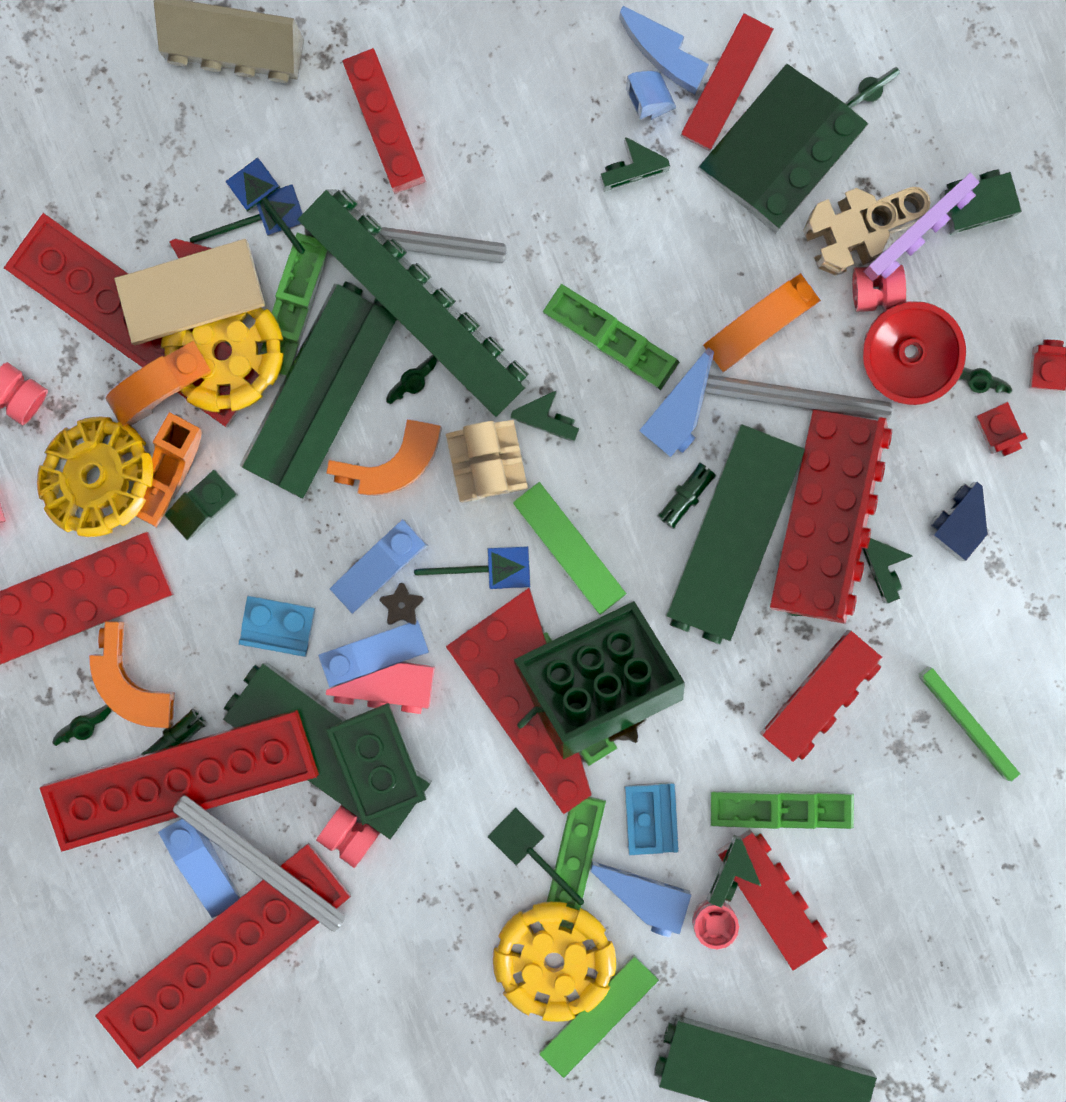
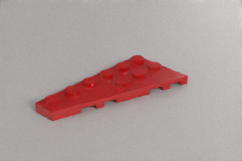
(487, 659)

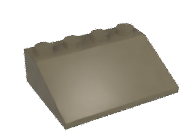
(228, 39)

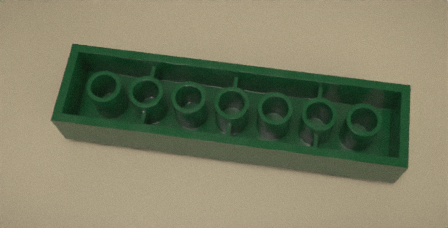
(413, 300)

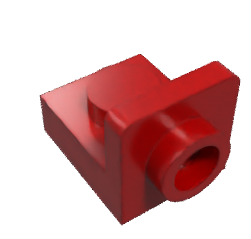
(1048, 366)
(1001, 430)

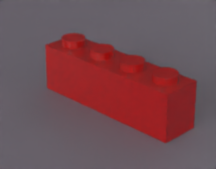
(384, 121)
(821, 695)
(777, 906)

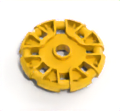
(238, 365)
(112, 481)
(554, 981)

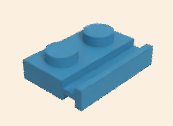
(276, 626)
(651, 819)

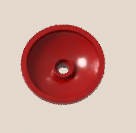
(937, 359)

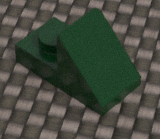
(643, 165)
(536, 415)
(200, 504)
(879, 557)
(735, 863)

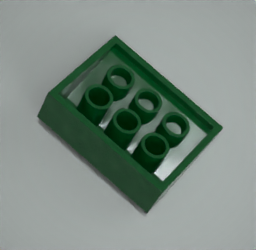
(782, 147)
(600, 679)

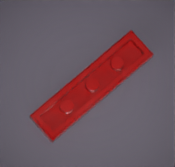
(727, 82)

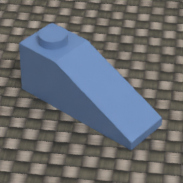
(679, 413)
(378, 566)
(373, 653)
(200, 866)
(651, 900)

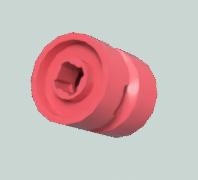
(890, 292)
(19, 396)
(347, 836)
(715, 925)

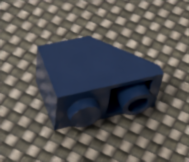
(964, 524)

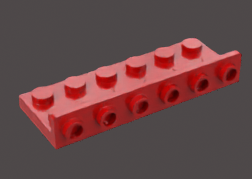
(831, 516)

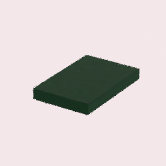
(375, 763)

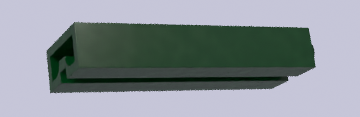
(319, 389)
(734, 534)
(273, 694)
(741, 1068)

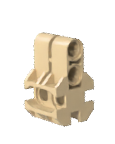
(854, 226)
(486, 460)

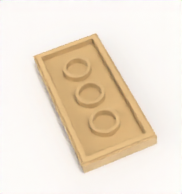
(189, 292)

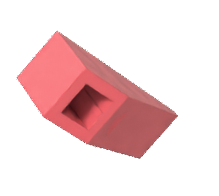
(398, 684)

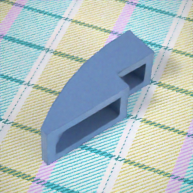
(663, 50)
(649, 94)

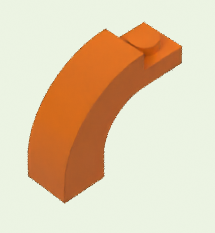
(762, 322)
(155, 382)
(172, 458)
(409, 463)
(119, 691)

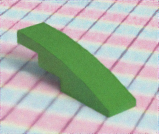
(296, 296)
(611, 336)
(569, 548)
(782, 809)

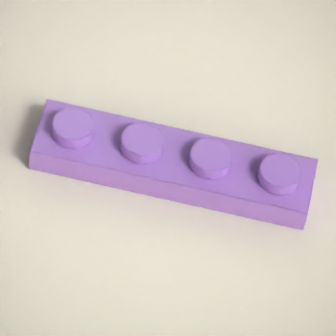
(933, 219)

